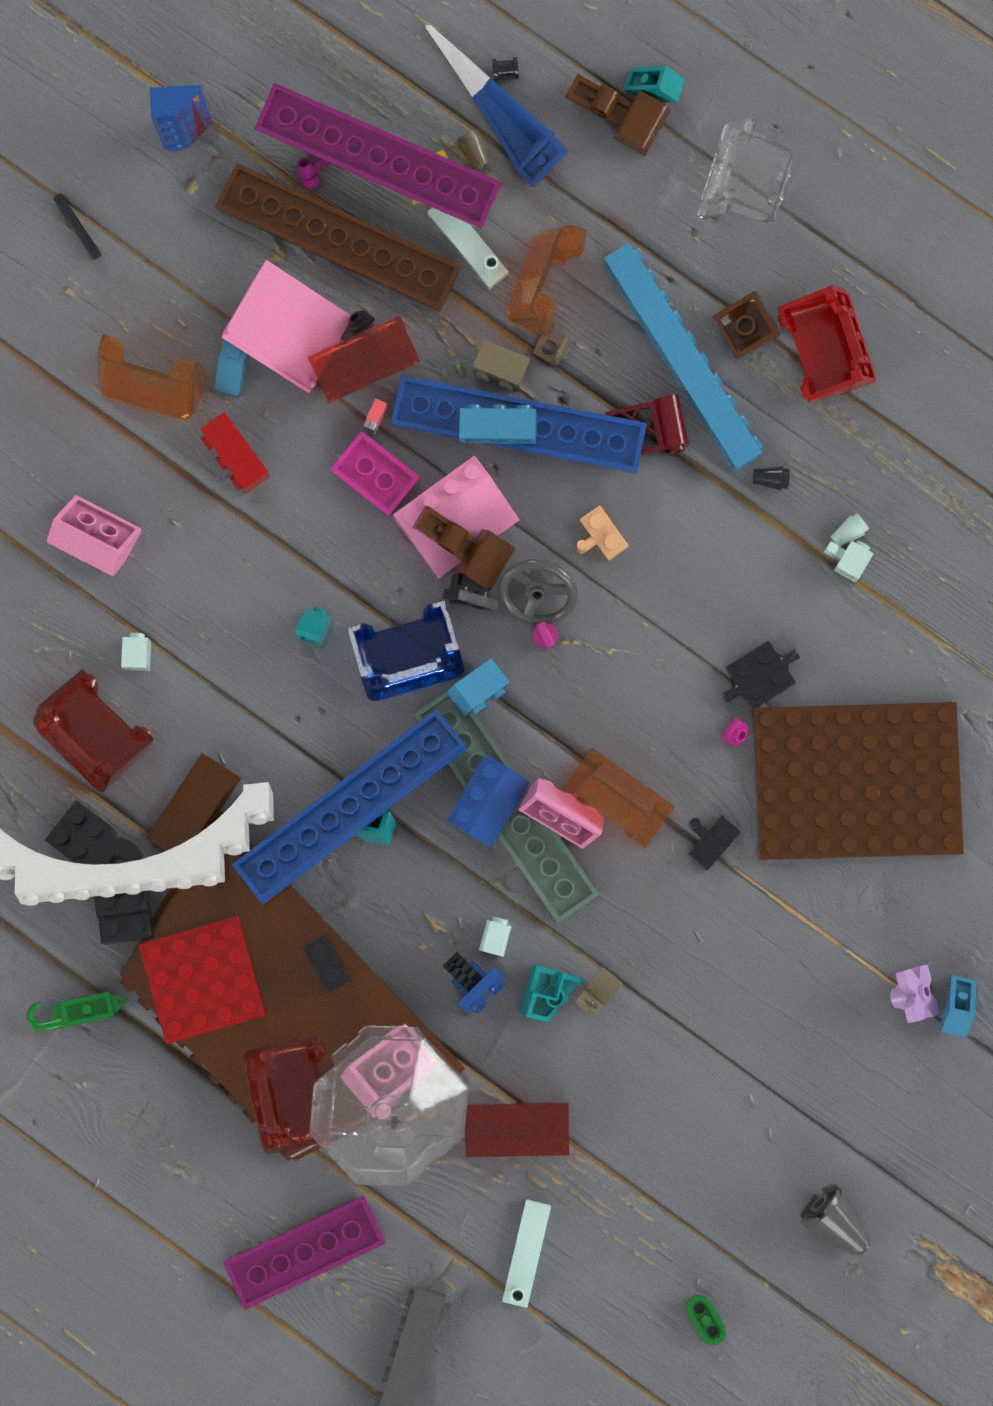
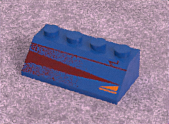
(179, 115)

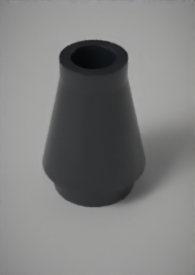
(773, 477)

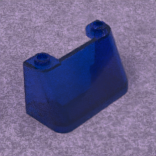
(407, 654)

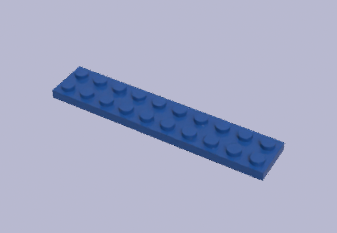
(560, 430)
(349, 806)

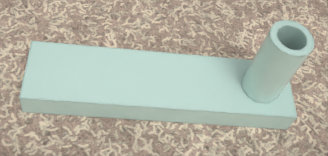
(471, 248)
(526, 1253)

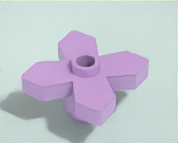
(914, 994)

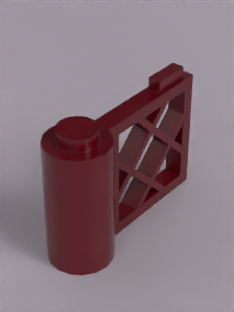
(667, 422)

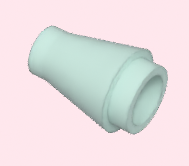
(850, 530)

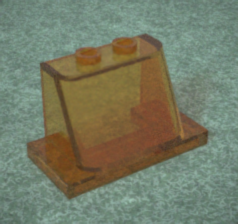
(619, 797)

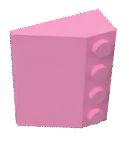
(464, 497)

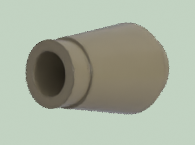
(473, 148)

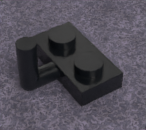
(461, 595)
(712, 842)

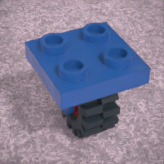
(473, 982)

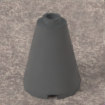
(835, 1220)

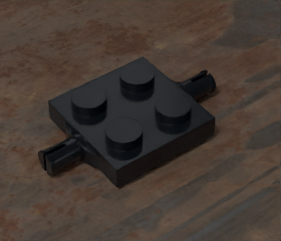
(760, 675)

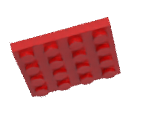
(202, 980)

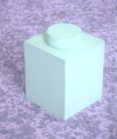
(136, 652)

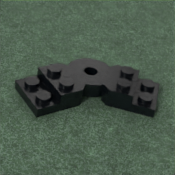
(92, 841)

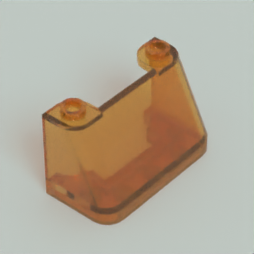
(529, 306)
(147, 389)

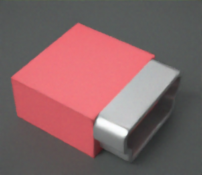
(375, 416)

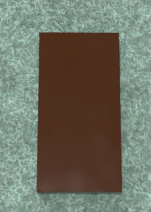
(194, 803)

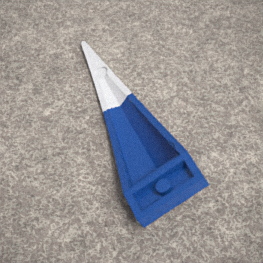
(524, 137)

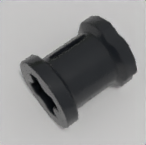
(505, 69)

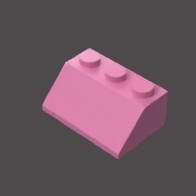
(93, 535)
(562, 813)

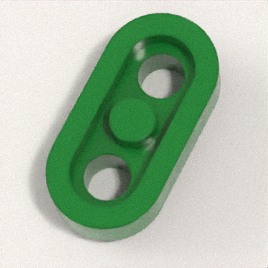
(705, 1319)

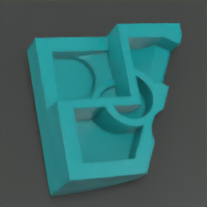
(546, 992)

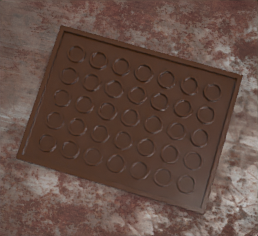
(857, 781)

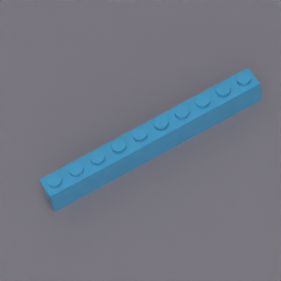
(682, 357)

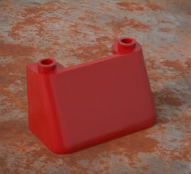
(828, 343)

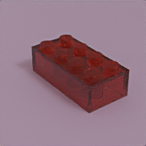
(363, 358)
(517, 1129)

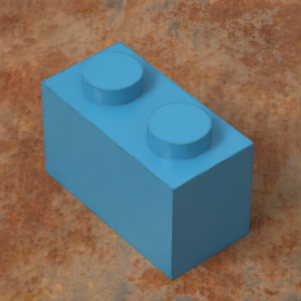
(478, 687)

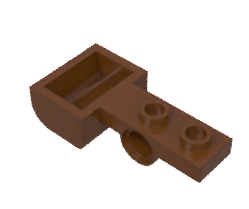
(637, 121)
(481, 557)

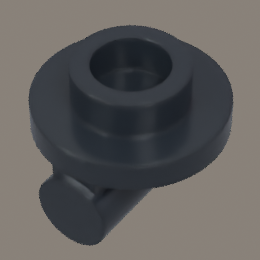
(359, 321)

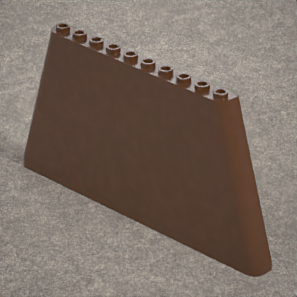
(287, 981)

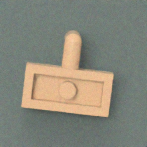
(601, 533)

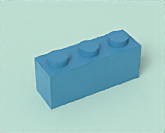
(498, 424)

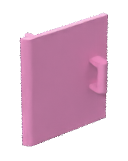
(284, 323)

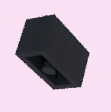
(327, 963)

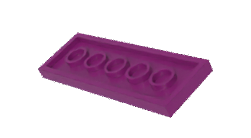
(304, 1252)

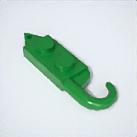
(77, 1011)

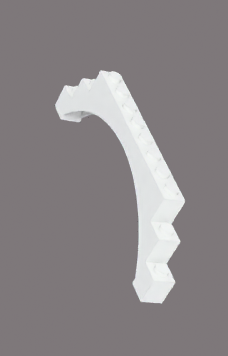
(189, 864)

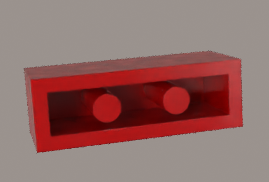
(234, 453)

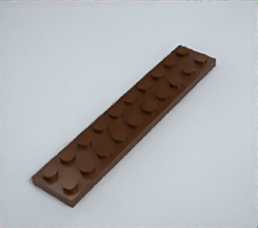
(338, 237)

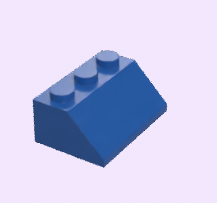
(488, 801)

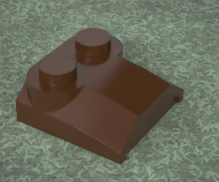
(747, 325)

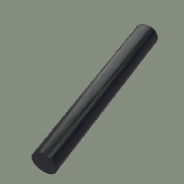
(77, 226)

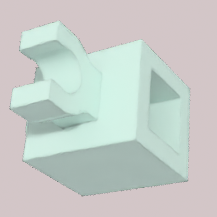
(852, 560)

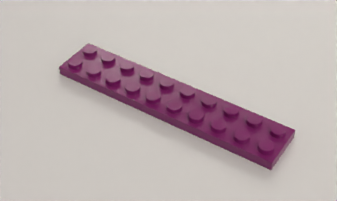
(378, 156)

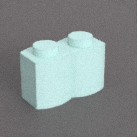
(495, 937)

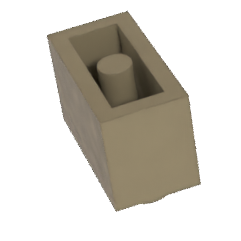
(501, 366)

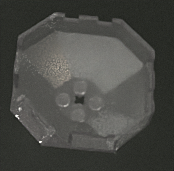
(383, 1076)

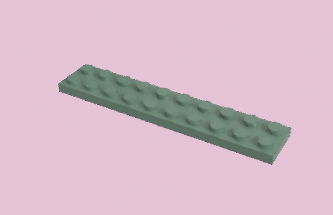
(532, 846)

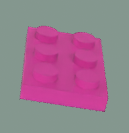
(375, 474)

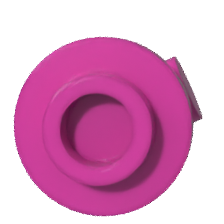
(545, 635)
(736, 732)

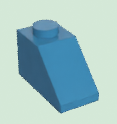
(231, 369)
(959, 1006)

